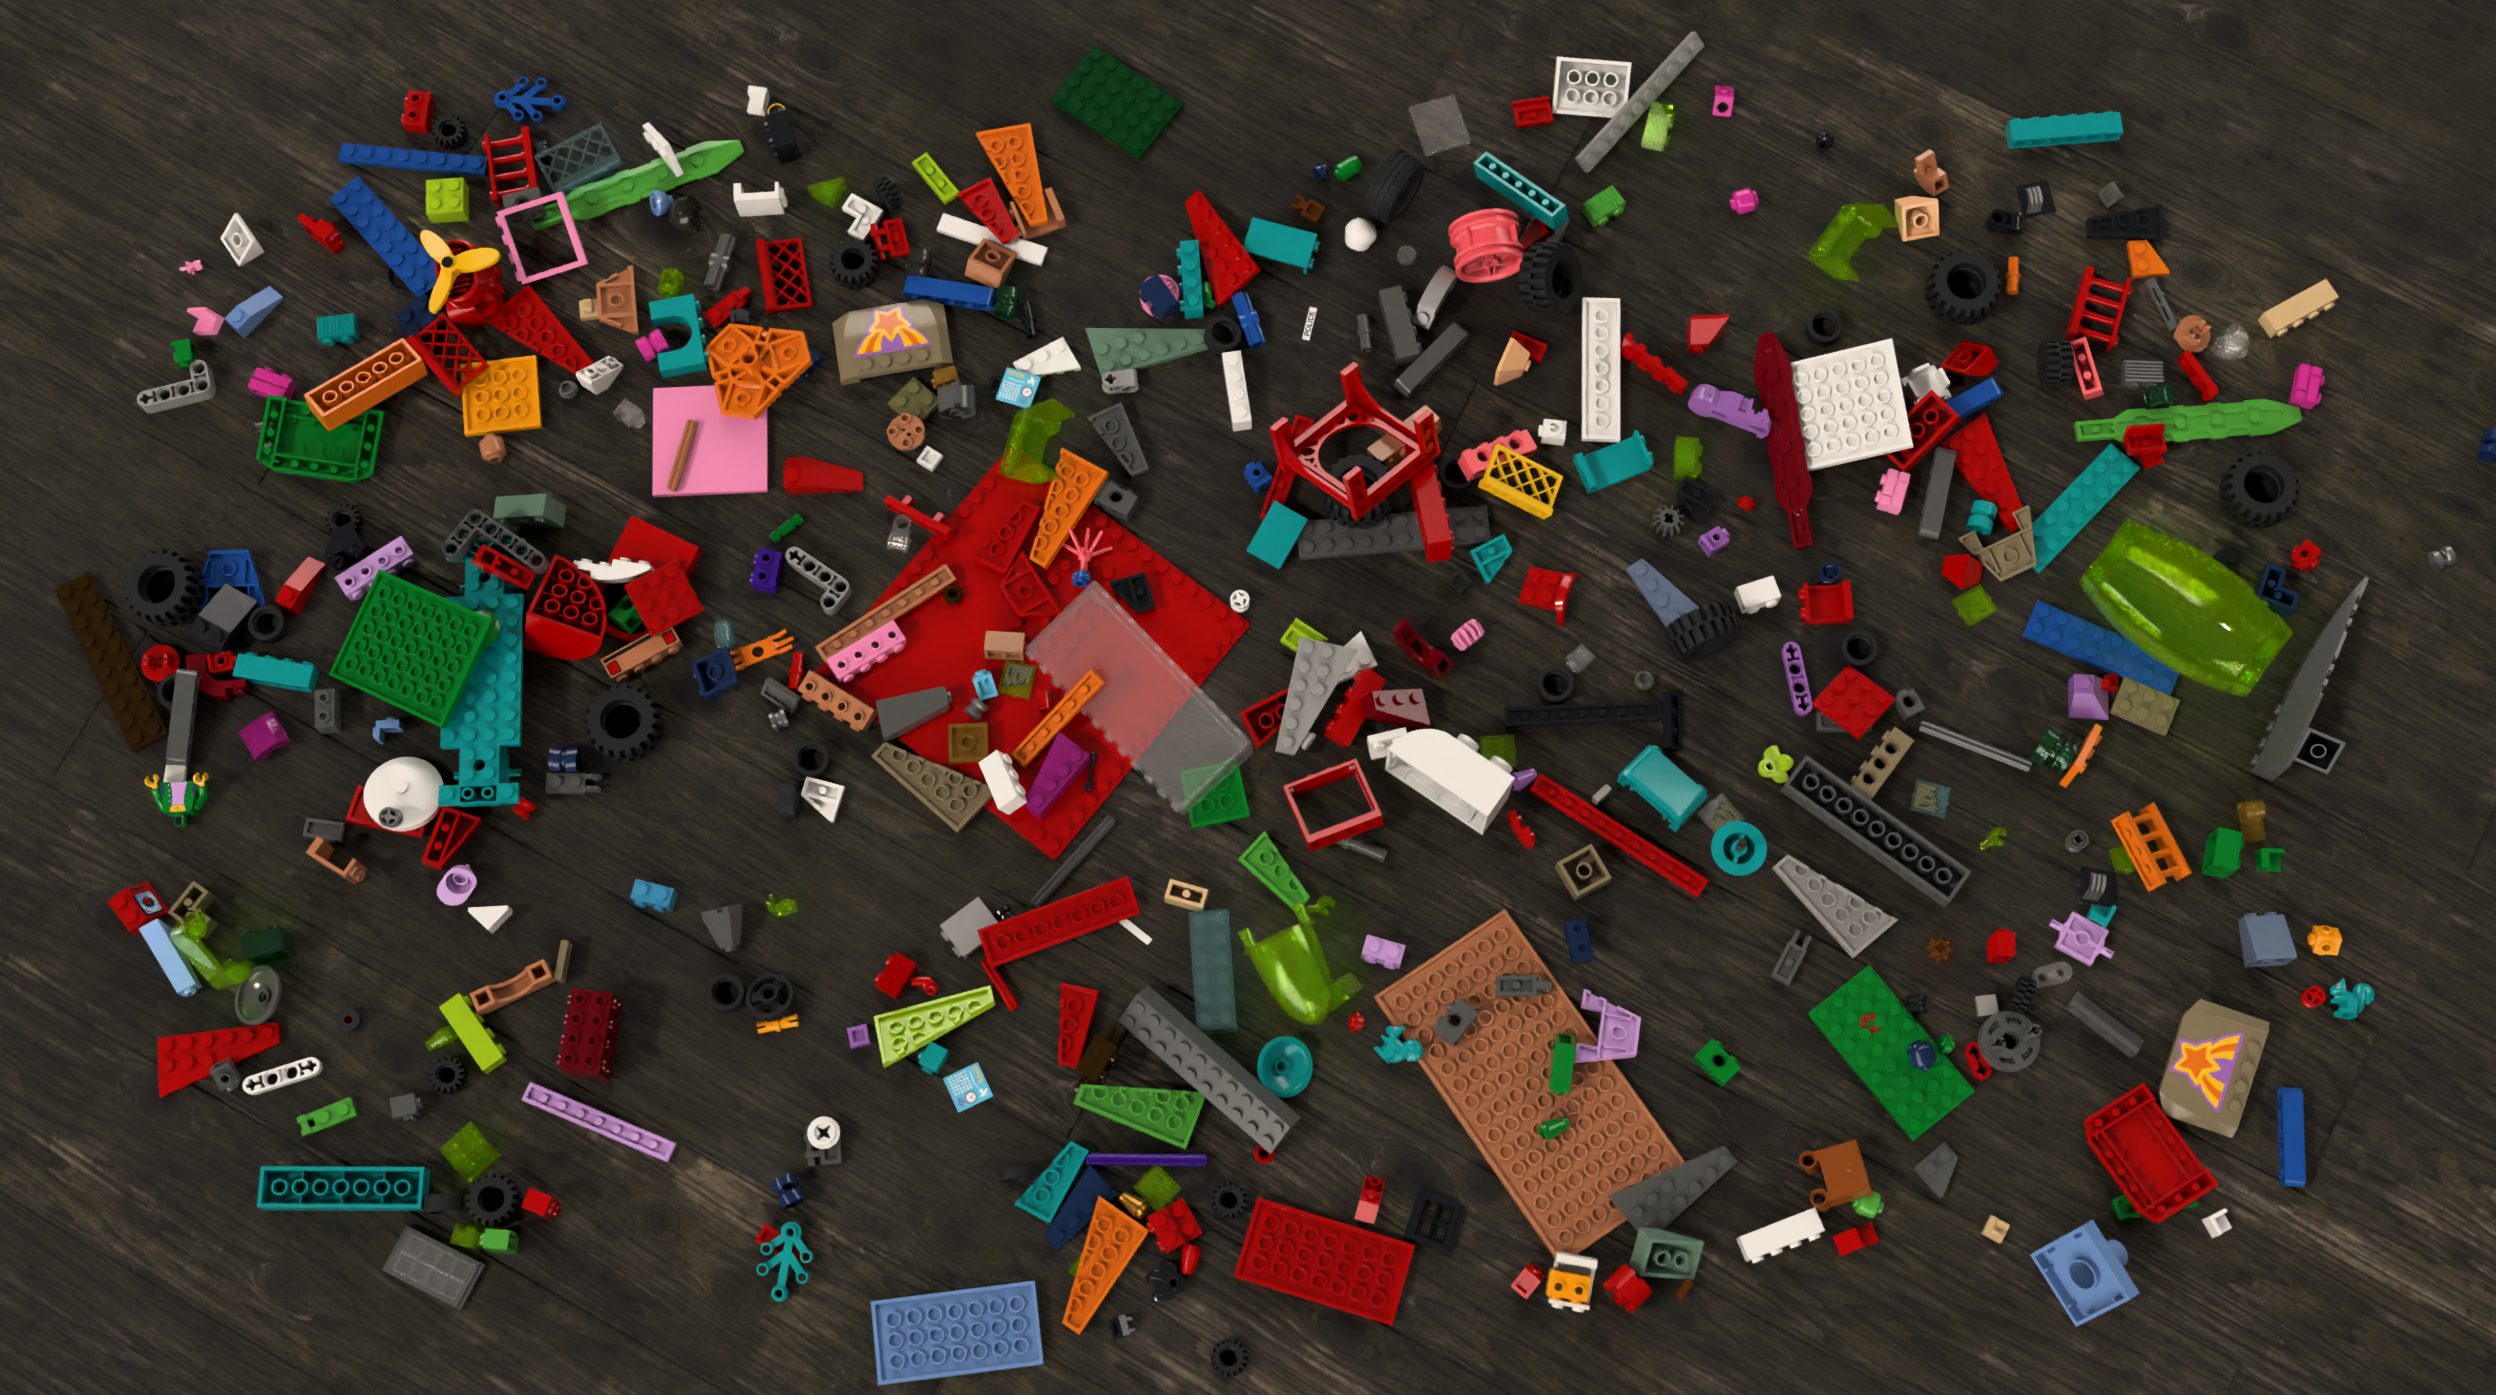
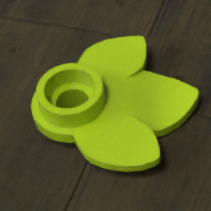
(1778, 765)

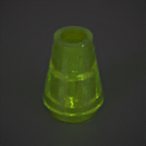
(443, 1037)

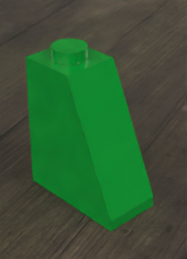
(1562, 1063)

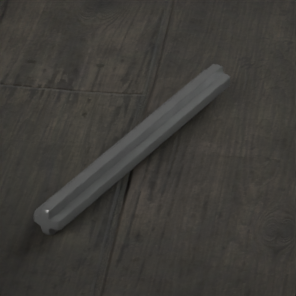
(1975, 745)
(1073, 861)

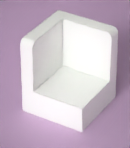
(758, 100)
(2217, 1223)

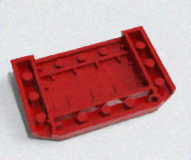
(2146, 1156)

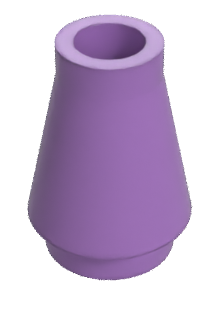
(1523, 778)

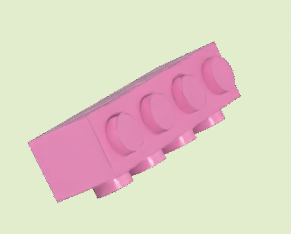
(866, 652)

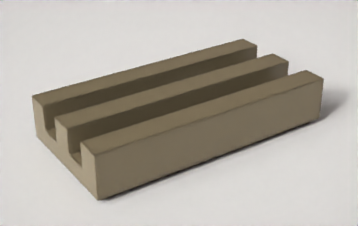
(563, 961)

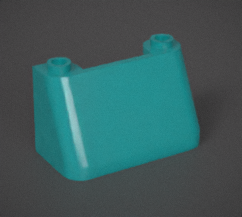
(1663, 786)

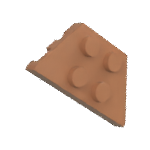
(618, 301)

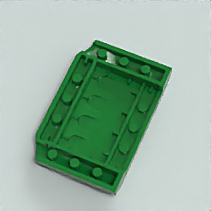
(300, 445)

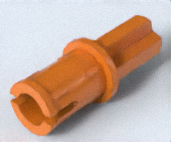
(2012, 276)

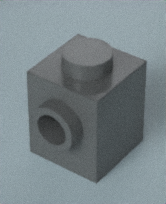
(406, 1107)

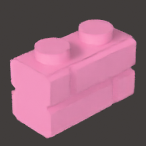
(1893, 491)

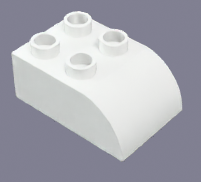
(1452, 774)

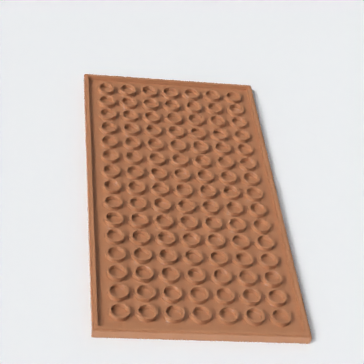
(1501, 1087)

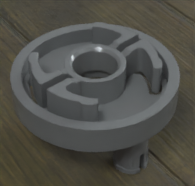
(2023, 1035)

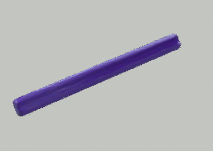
(1146, 1159)

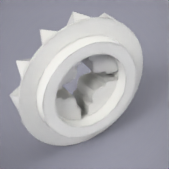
(823, 1123)

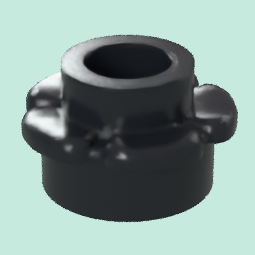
(1824, 141)

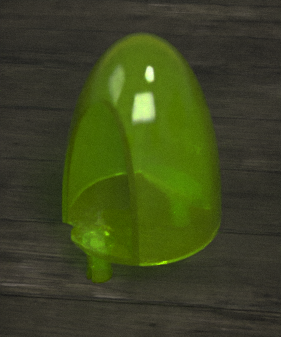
(1294, 969)

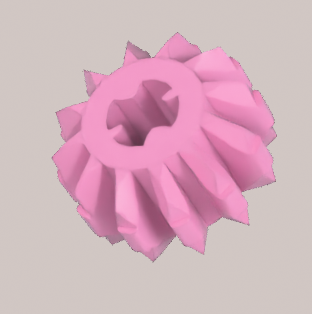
(1467, 634)

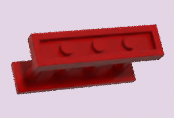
(527, 156)
(2084, 296)

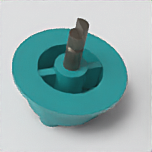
(1738, 848)

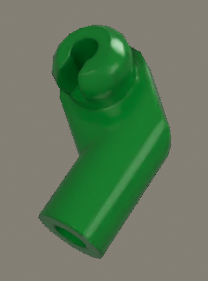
(1208, 302)

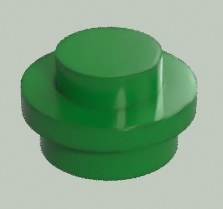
(1946, 1043)

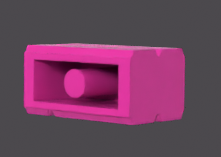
(267, 383)
(2306, 386)

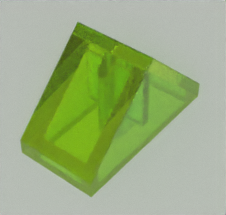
(828, 191)

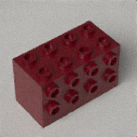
(590, 1034)

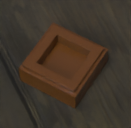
(1683, 1289)

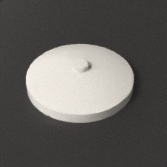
(406, 786)

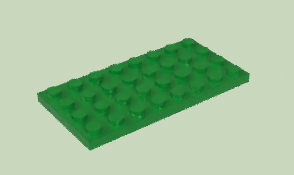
(1880, 1059)

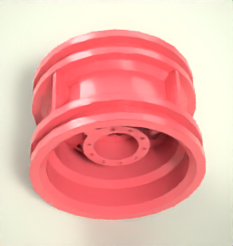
(1486, 245)

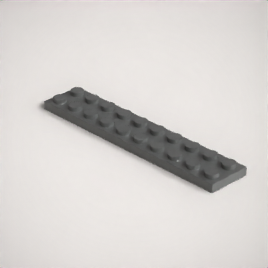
(1395, 534)

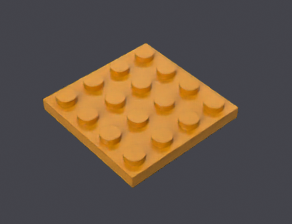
(502, 397)

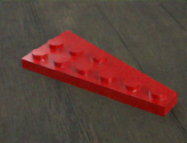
(1223, 255)
(538, 328)
(1984, 468)

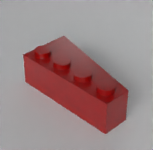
(1264, 718)

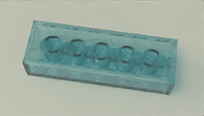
(1212, 971)

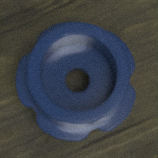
(1321, 171)

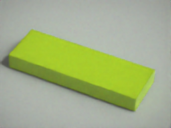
(935, 178)

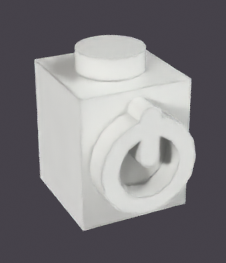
(1552, 432)

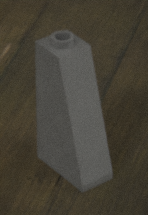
(909, 711)

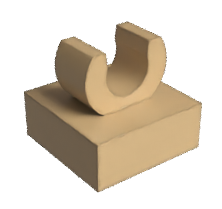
(588, 309)
(1995, 1229)

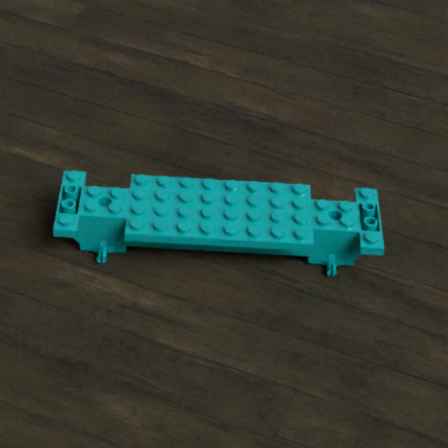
(491, 704)

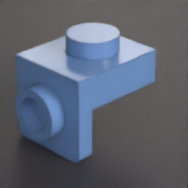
(390, 725)

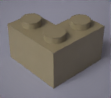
(191, 899)

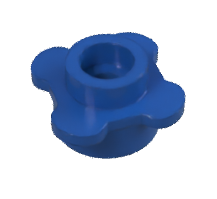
(1081, 578)

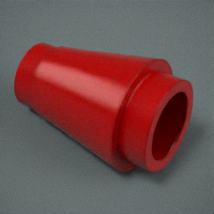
(1190, 1258)

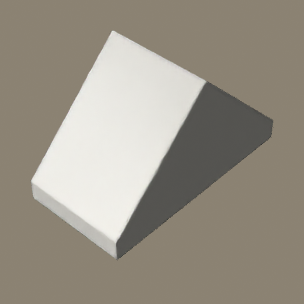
(491, 916)

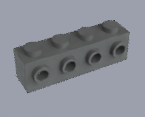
(1399, 325)

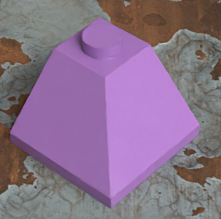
(2087, 698)

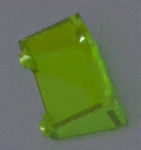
(187, 938)

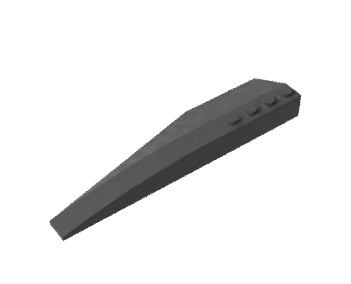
(2304, 693)

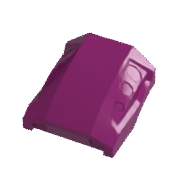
(264, 736)

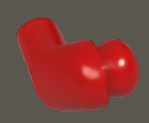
(926, 982)

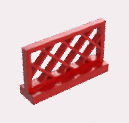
(767, 273)
(433, 360)

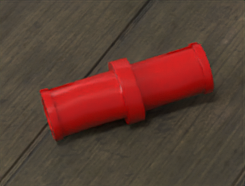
(796, 671)

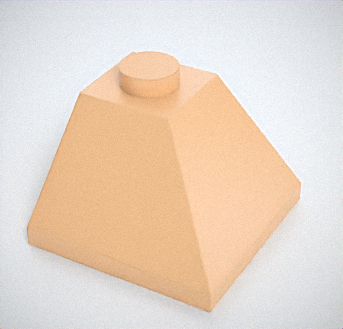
(1917, 217)
(1512, 363)

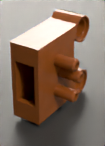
(1842, 1172)

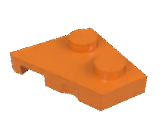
(2144, 260)

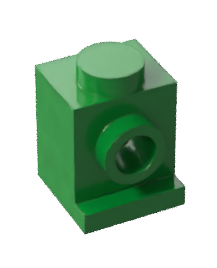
(184, 353)

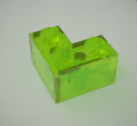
(1658, 121)

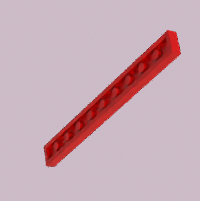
(1619, 835)

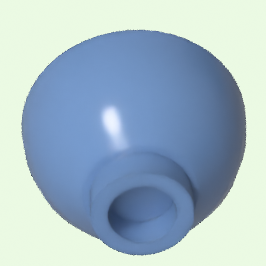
(660, 202)

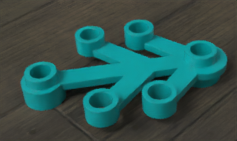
(786, 1258)

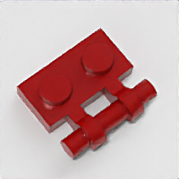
(895, 237)

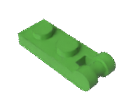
(327, 1117)

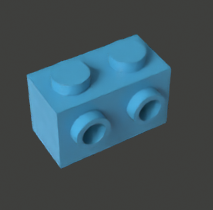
(653, 895)

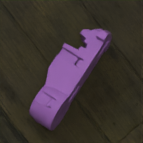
(1730, 408)

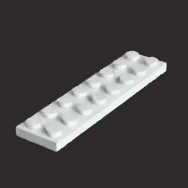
(1600, 370)

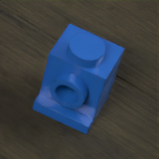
(1259, 482)

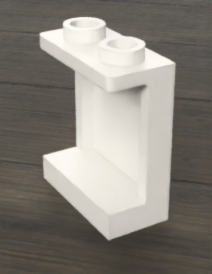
(761, 202)
(1577, 1264)

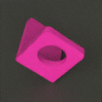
(1726, 95)

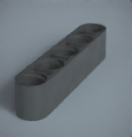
(1431, 360)
(1937, 492)
(182, 717)

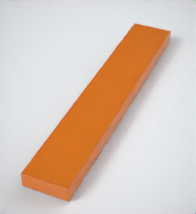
(1058, 718)

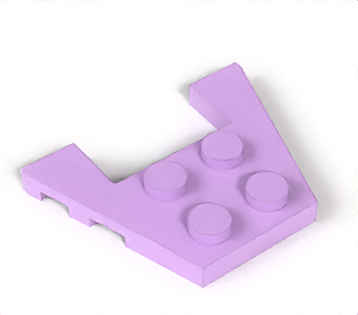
(1616, 1035)

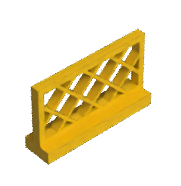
(1519, 497)

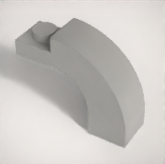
(1434, 295)

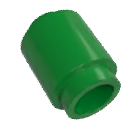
(1347, 168)

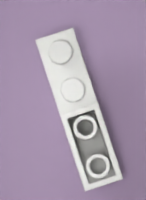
(620, 571)

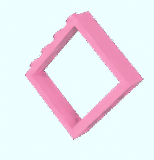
(514, 256)

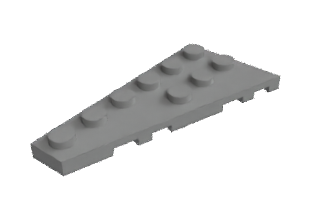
(1312, 681)
(1841, 912)

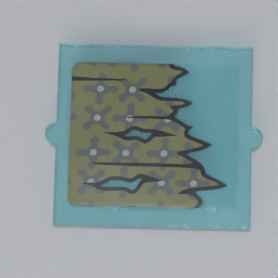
(1930, 799)

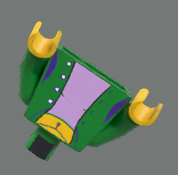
(180, 798)

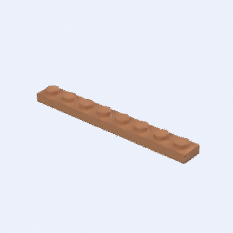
(888, 611)

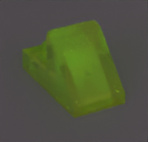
(1344, 989)

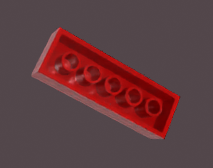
(1431, 512)

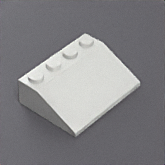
(1590, 86)

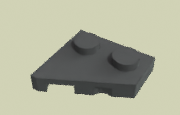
(1937, 1169)

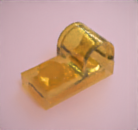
(2251, 820)

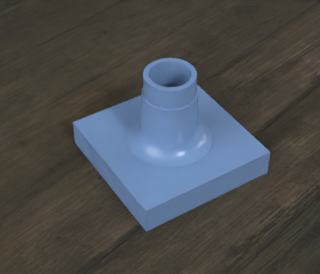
(2086, 1272)

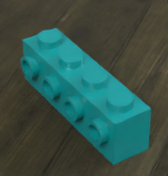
(1191, 279)

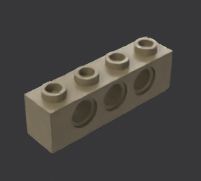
(1900, 743)

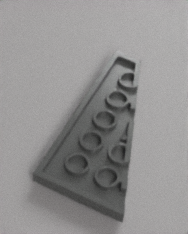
(1667, 1194)

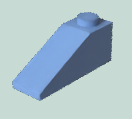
(252, 311)

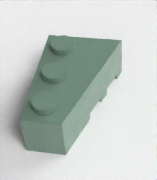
(529, 510)

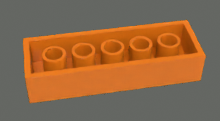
(365, 384)

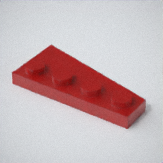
(990, 210)
(1652, 364)
(1076, 1017)

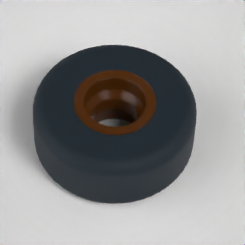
(356, 1020)

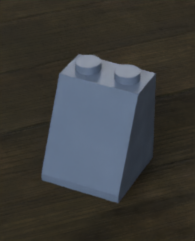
(2265, 940)

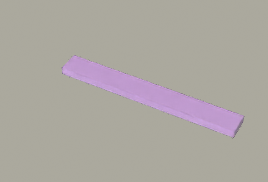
(599, 1122)

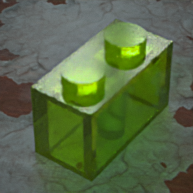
(1686, 458)

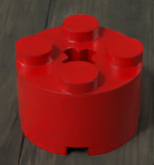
(1627, 1288)

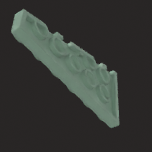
(1141, 348)

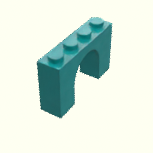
(693, 355)

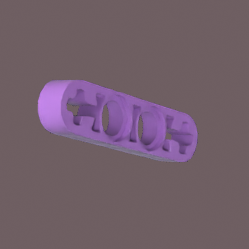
(1796, 678)

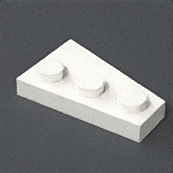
(663, 147)
(1048, 360)

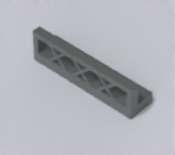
(2104, 1024)

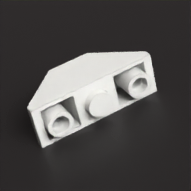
(599, 374)

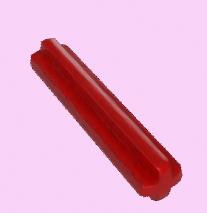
(1000, 985)

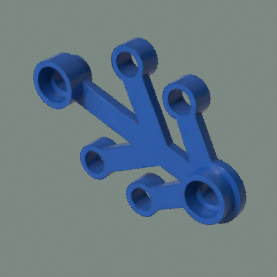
(527, 100)

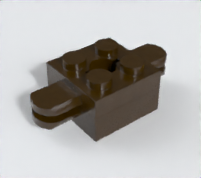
(1098, 1059)

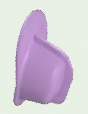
(456, 885)

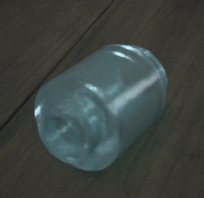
(724, 634)

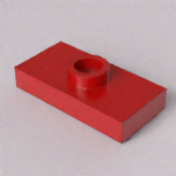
(1535, 347)

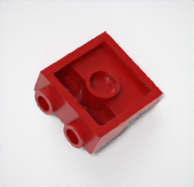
(323, 232)
(1173, 1226)

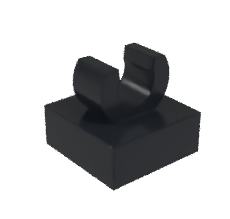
(1120, 1326)

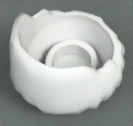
(1360, 234)

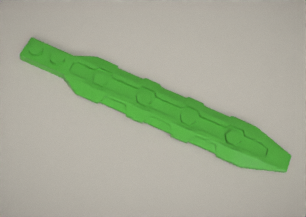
(635, 184)
(2187, 423)

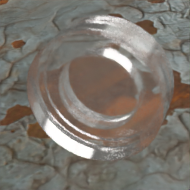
(1406, 255)

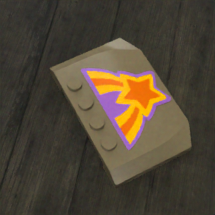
(892, 340)
(2212, 1067)

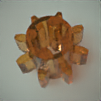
(1934, 952)

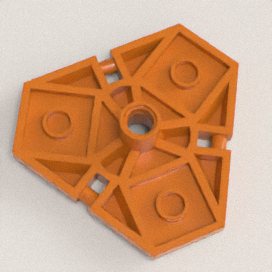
(750, 368)

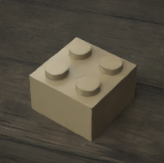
(1583, 872)

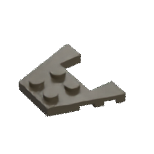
(2010, 554)

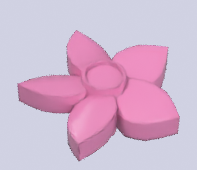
(192, 266)

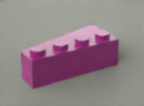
(1056, 775)

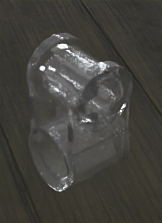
(900, 538)

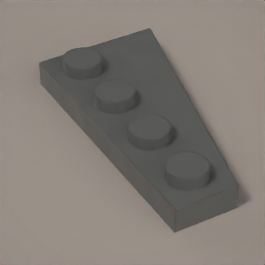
(1120, 437)

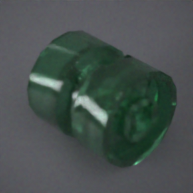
(1006, 302)

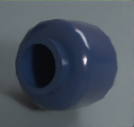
(1921, 1055)

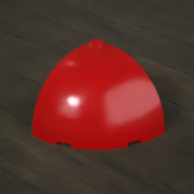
(566, 614)

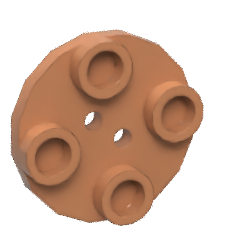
(2197, 338)
(912, 426)

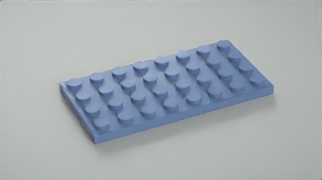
(957, 1333)

